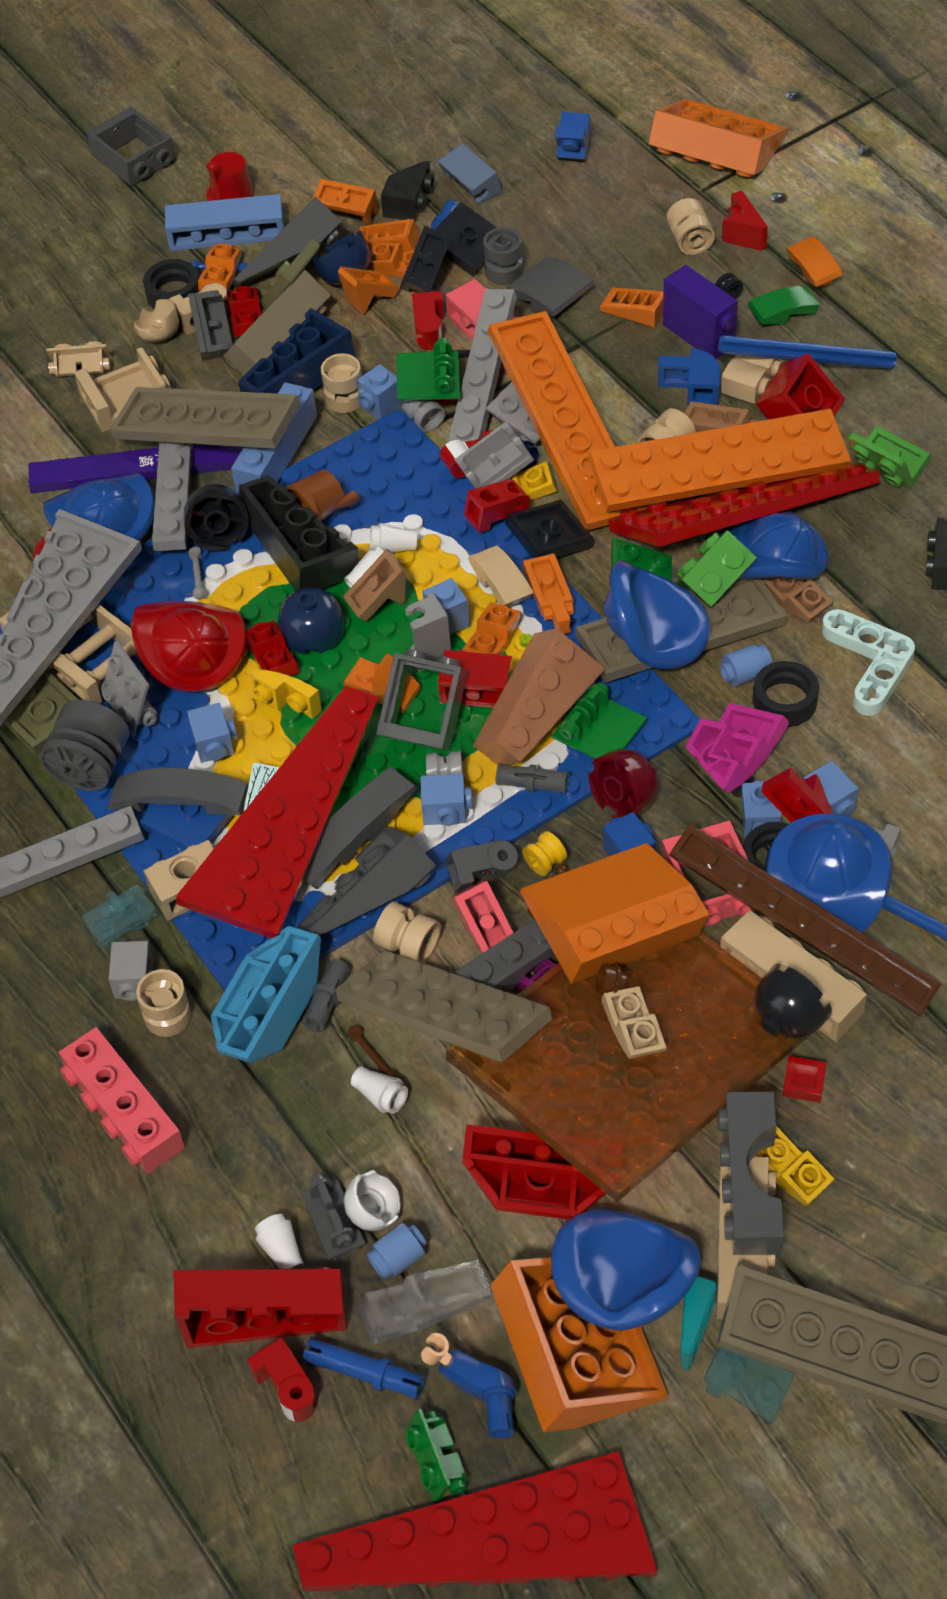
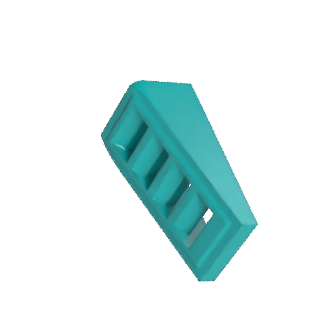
(696, 1315)

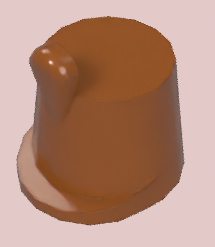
(321, 494)

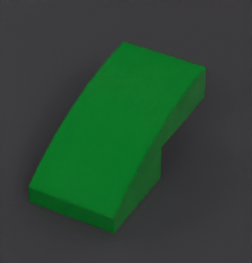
(779, 304)

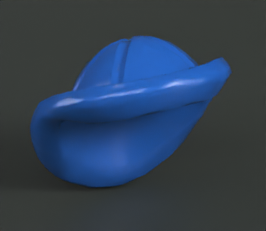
(116, 503)
(783, 547)
(655, 617)
(834, 865)
(622, 1268)

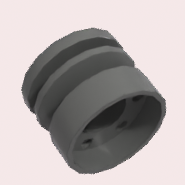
(84, 745)

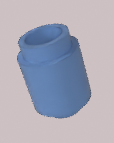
(744, 664)
(396, 1251)

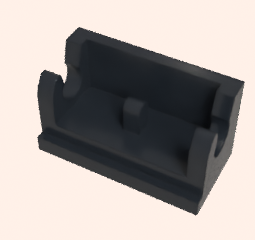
(426, 260)

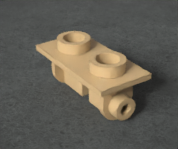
(92, 356)

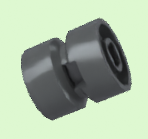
(503, 255)

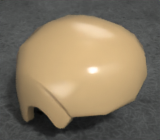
(158, 324)

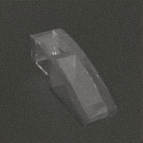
(424, 1300)

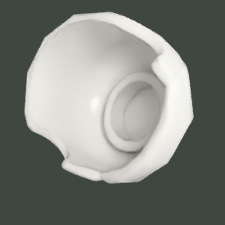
(372, 1201)

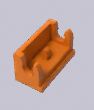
(348, 199)

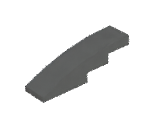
(358, 820)

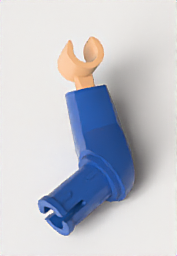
(476, 1380)

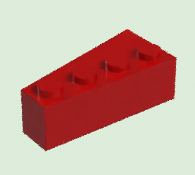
(257, 1304)

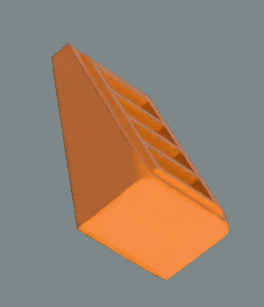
(392, 232)
(643, 305)

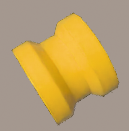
(544, 853)

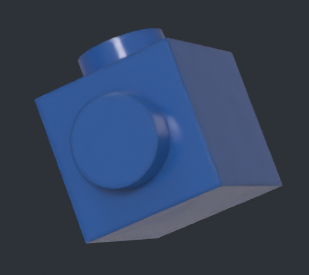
(626, 833)

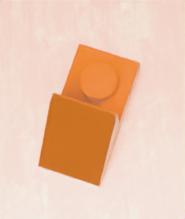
(363, 285)
(374, 679)

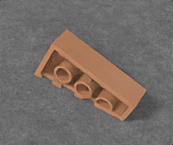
(537, 695)

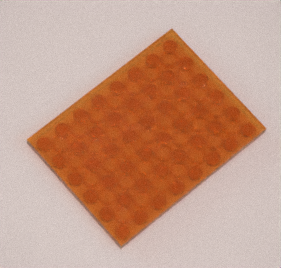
(625, 1114)

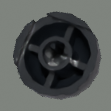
(215, 517)
(789, 1004)

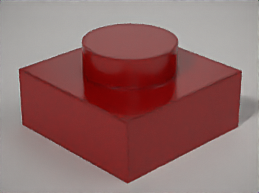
(804, 1079)

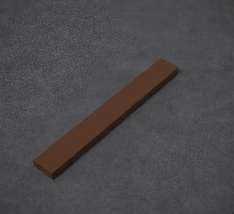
(805, 920)

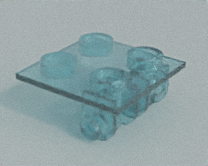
(748, 1382)

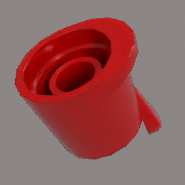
(228, 177)

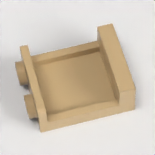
(110, 392)

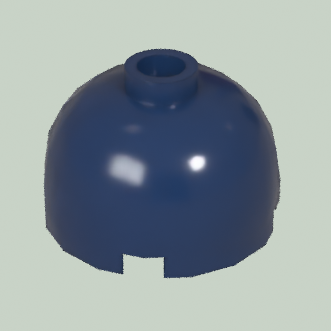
(346, 252)
(311, 620)

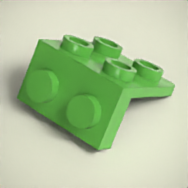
(891, 455)
(716, 569)

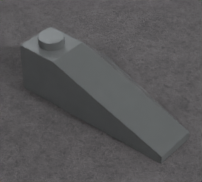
(312, 222)
(384, 871)

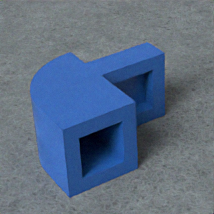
(573, 135)
(697, 373)

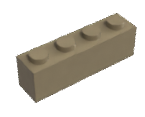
(277, 320)

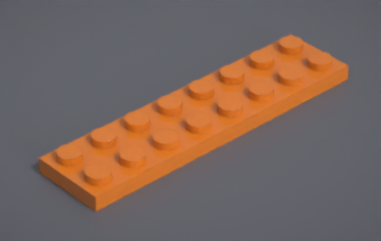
(556, 407)
(718, 460)

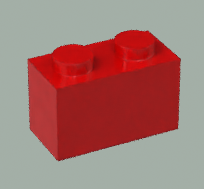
(484, 680)

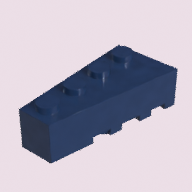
(299, 356)

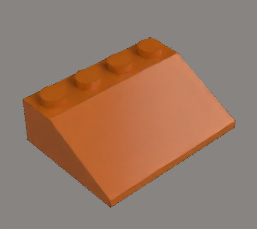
(716, 136)
(615, 910)
(569, 1365)

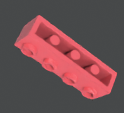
(121, 1100)

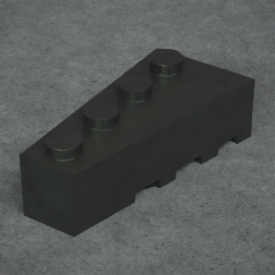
(295, 538)

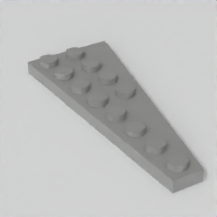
(63, 589)

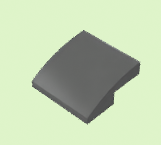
(551, 285)

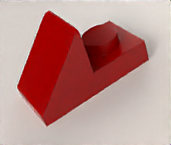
(744, 224)
(795, 796)

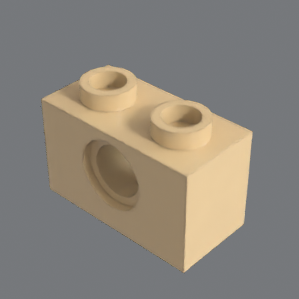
(167, 876)

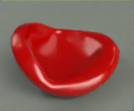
(189, 643)

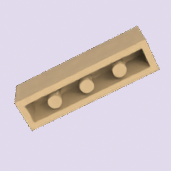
(760, 946)
(727, 1261)

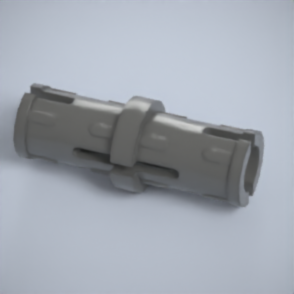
(532, 778)
(324, 995)

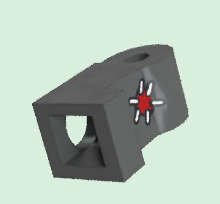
(478, 861)

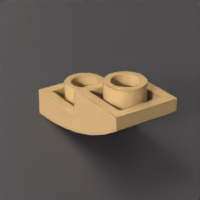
(502, 575)
(632, 1024)

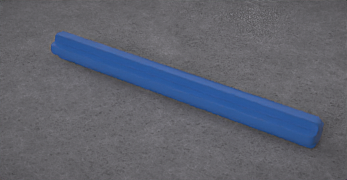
(818, 352)

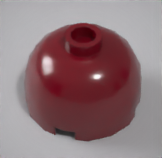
(623, 782)

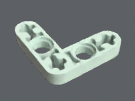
(882, 658)

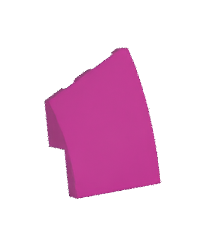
(735, 744)

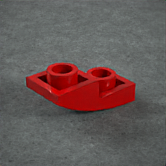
(244, 308)
(270, 649)

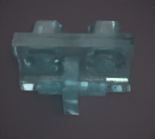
(119, 915)

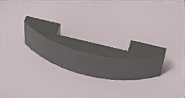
(179, 787)

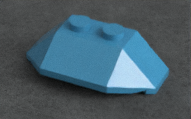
(267, 996)

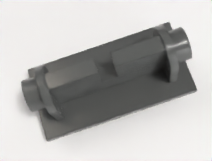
(329, 1217)

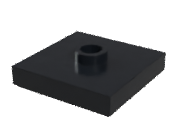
(467, 235)
(549, 530)

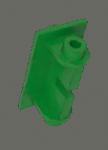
(427, 1438)

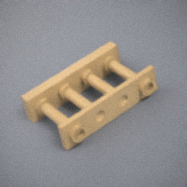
(65, 666)

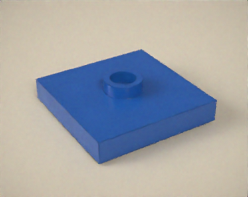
(183, 824)

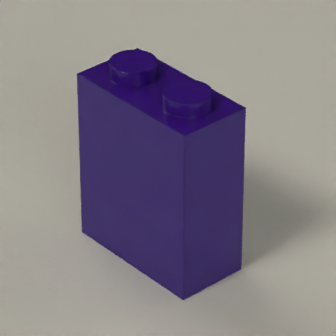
(698, 310)

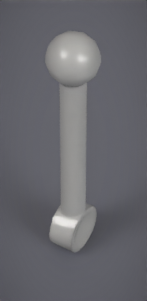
(195, 554)

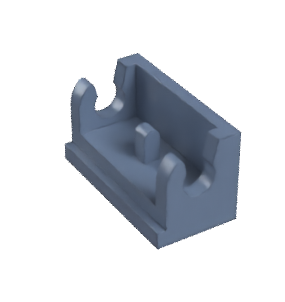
(471, 173)

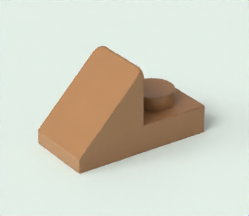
(379, 582)

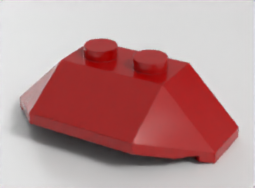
(526, 1174)

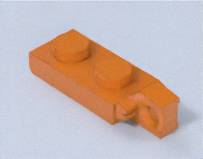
(550, 590)

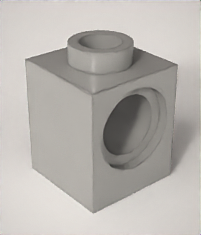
(127, 966)

